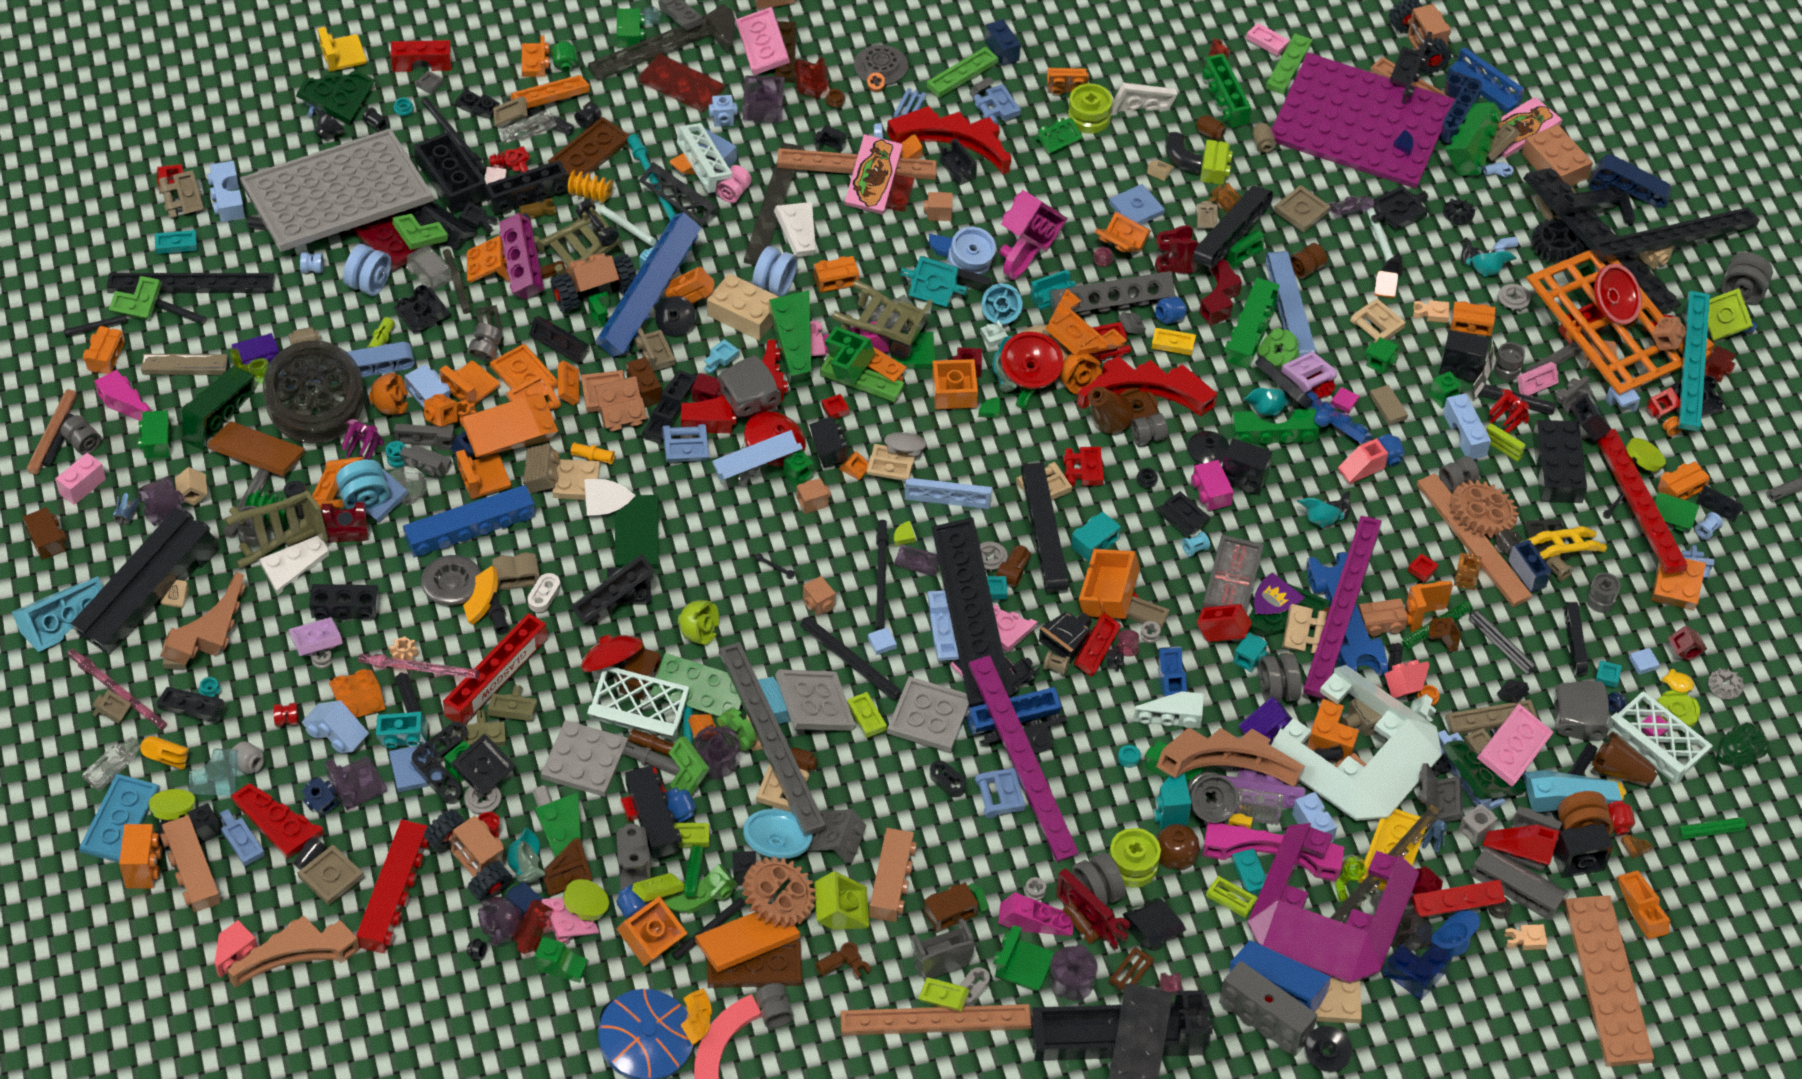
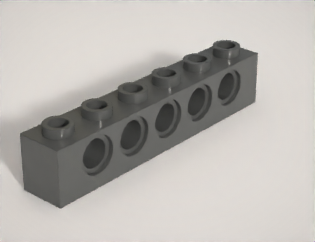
(1162, 281)

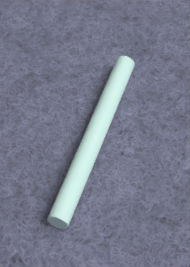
(628, 226)
(1380, 235)

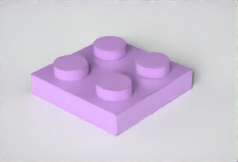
(315, 636)

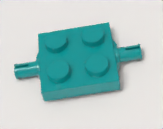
(934, 281)

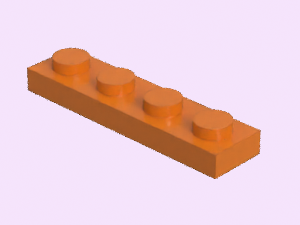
(553, 91)

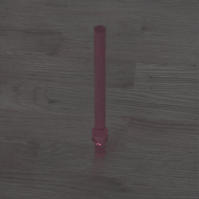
(381, 661)
(87, 665)

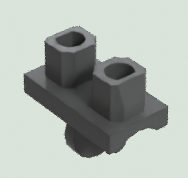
(1576, 389)

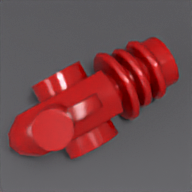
(512, 158)

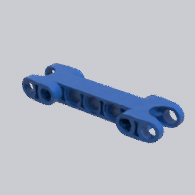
(1358, 647)

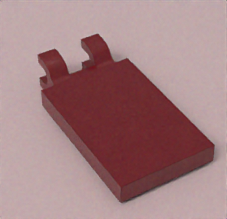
(1097, 913)

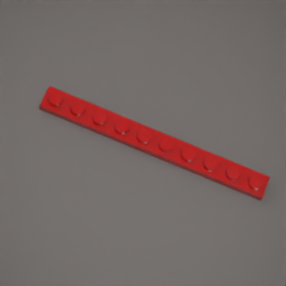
(1642, 503)

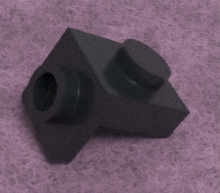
(830, 137)

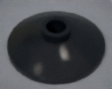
(682, 322)
(1207, 447)
(1335, 1042)

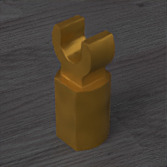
(538, 209)

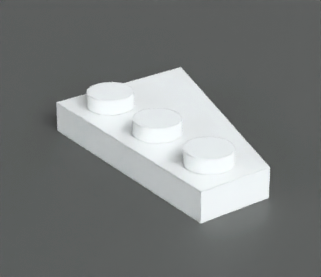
(1142, 96)
(798, 227)

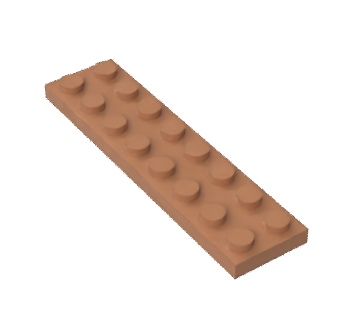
(1608, 981)

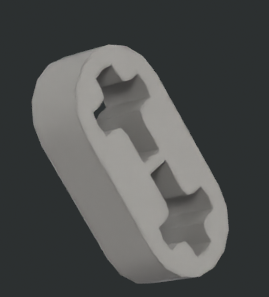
(978, 989)

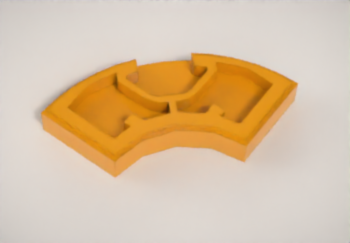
(485, 586)
(698, 1018)

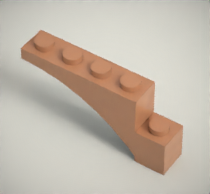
(208, 631)
(296, 944)

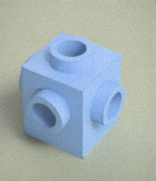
(723, 110)

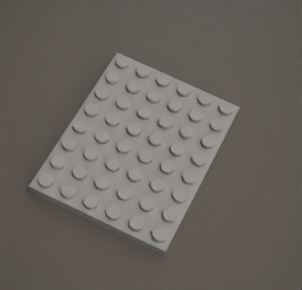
(336, 189)

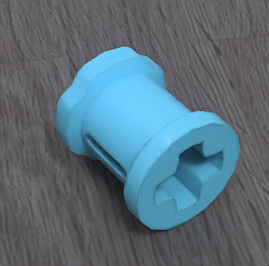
(1195, 544)

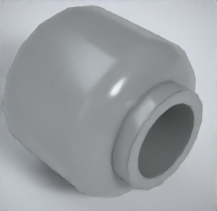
(249, 757)

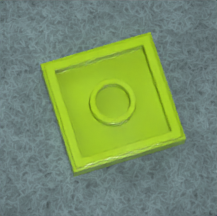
(1728, 315)

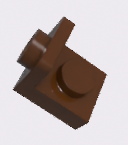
(1446, 630)

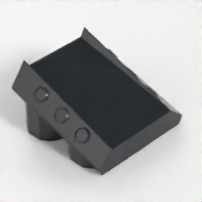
(421, 309)
(1712, 403)
(1154, 924)

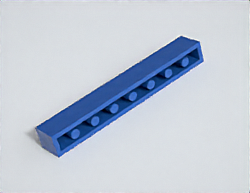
(648, 285)

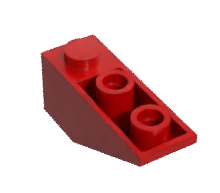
(1529, 841)

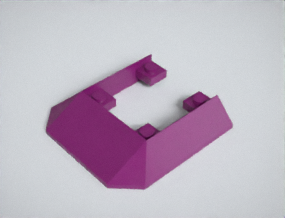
(1319, 942)

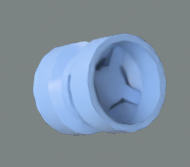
(311, 262)

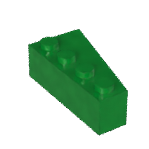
(1474, 139)
(1252, 323)
(792, 329)

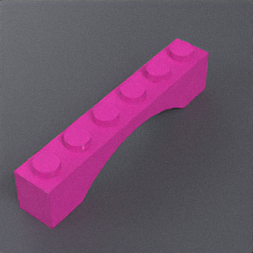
(1224, 840)

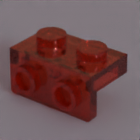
(811, 77)
(533, 926)

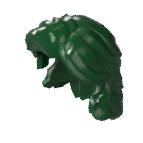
(1742, 746)

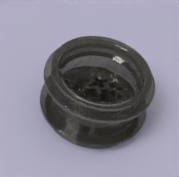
(295, 367)

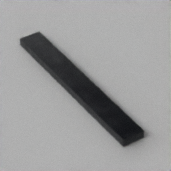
(196, 282)

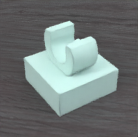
(993, 334)
(1423, 707)

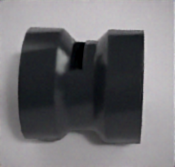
(590, 113)

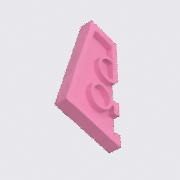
(1012, 627)

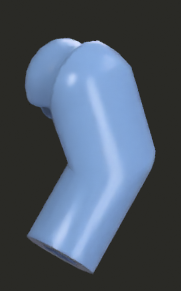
(1498, 168)
(1505, 243)

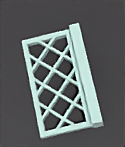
(639, 722)
(1648, 746)

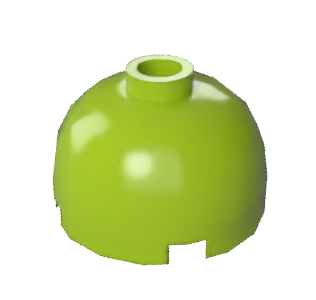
(698, 621)

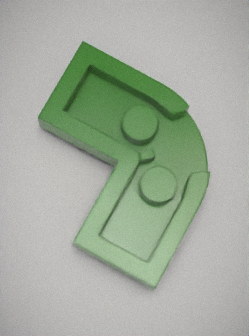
(680, 903)

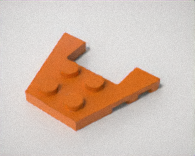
(1076, 333)

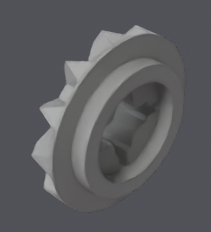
(1522, 296)
(999, 551)
(1728, 691)
(472, 800)

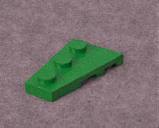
(560, 822)

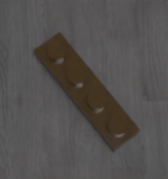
(788, 34)

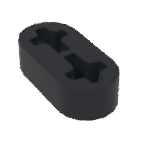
(945, 781)

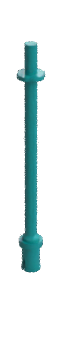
(639, 152)

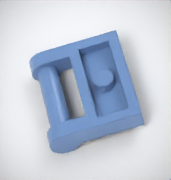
(685, 449)
(1007, 789)

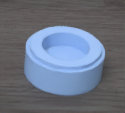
(878, 130)

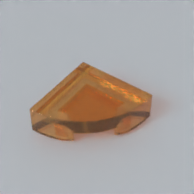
(1635, 846)

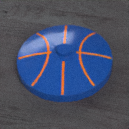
(644, 1035)

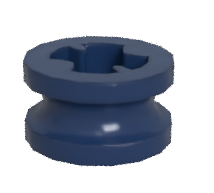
(1616, 702)

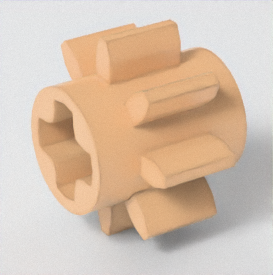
(404, 649)

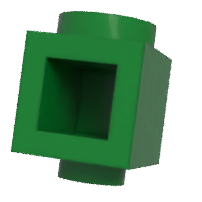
(1381, 355)

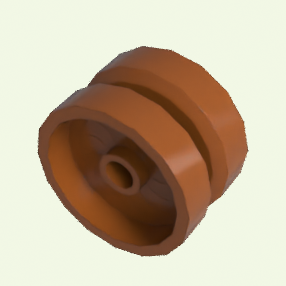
(1585, 809)

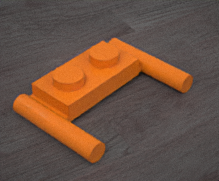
(327, 484)

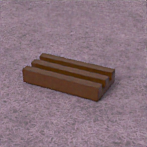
(1143, 956)

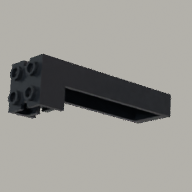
(144, 579)
(1091, 1030)

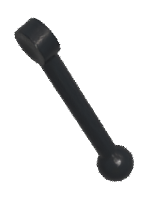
(1607, 513)
(789, 574)

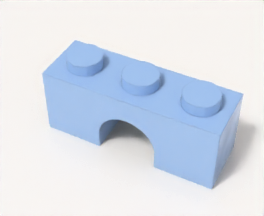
(229, 202)
(1473, 435)

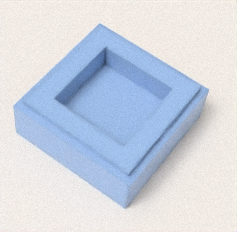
(882, 641)
(1644, 661)

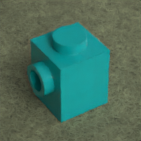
(1249, 652)

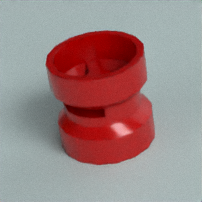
(280, 714)
(492, 821)

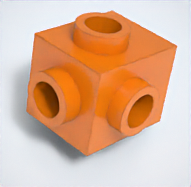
(440, 410)

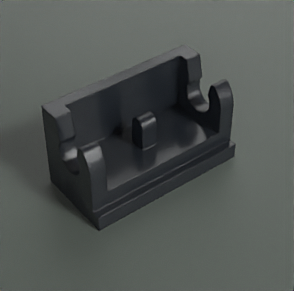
(958, 162)

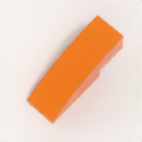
(1644, 905)

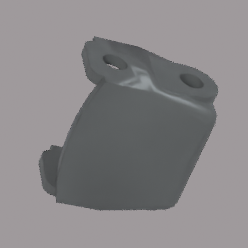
(749, 387)
(1582, 710)
(632, 845)
(943, 952)

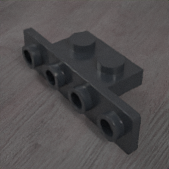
(1408, 65)
(1036, 733)

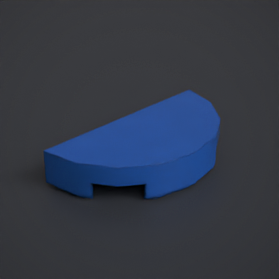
(940, 244)

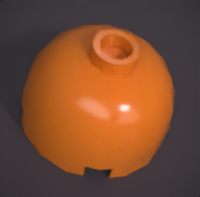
(1079, 371)
(388, 394)

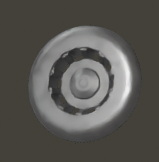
(880, 60)
(452, 586)

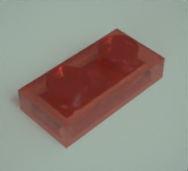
(900, 193)

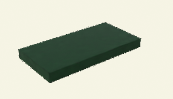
(637, 531)

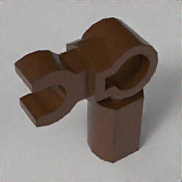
(847, 955)

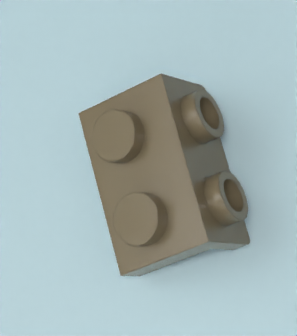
(655, 349)

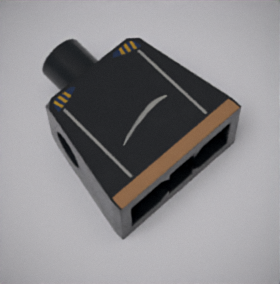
(1065, 634)

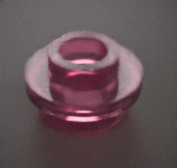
(1103, 256)

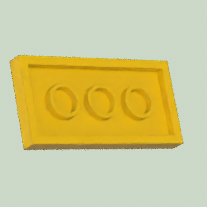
(1387, 835)

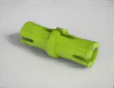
(381, 335)

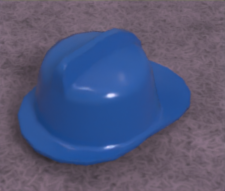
(1456, 932)

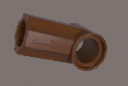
(1014, 565)

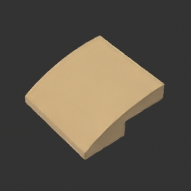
(890, 464)

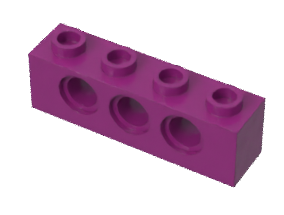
(521, 256)

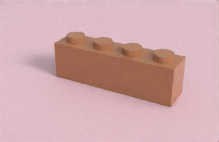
(190, 863)
(891, 875)

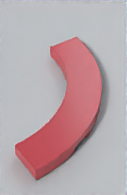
(720, 1032)

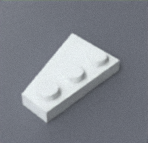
(291, 562)

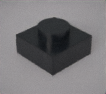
(1513, 691)

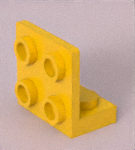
(342, 51)

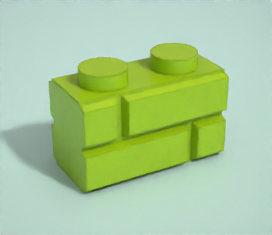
(1215, 162)

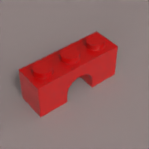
(433, 51)

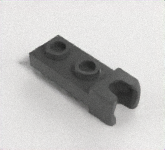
(681, 13)
(425, 435)

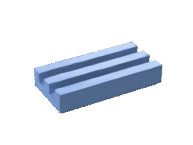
(914, 95)

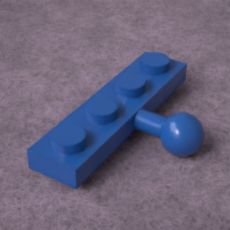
(1326, 414)

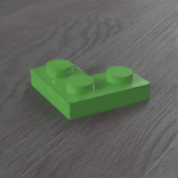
(416, 235)
(141, 303)
(690, 763)

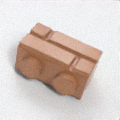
(1383, 616)

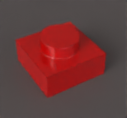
(835, 406)
(1423, 567)

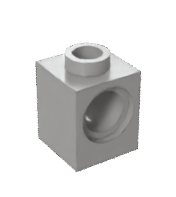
(1474, 831)

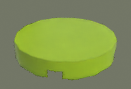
(1646, 453)
(1681, 706)
(171, 804)
(585, 899)

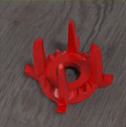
(1516, 407)

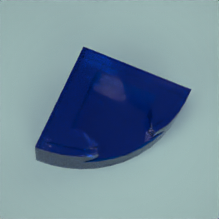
(1404, 142)

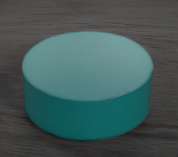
(1129, 756)

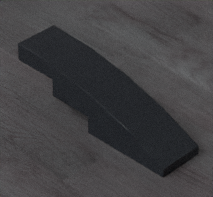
(670, 406)

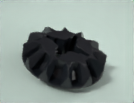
(1463, 216)

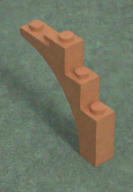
(1222, 748)

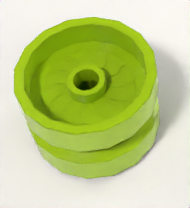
(1090, 108)
(1136, 856)

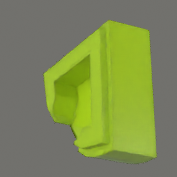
(904, 534)

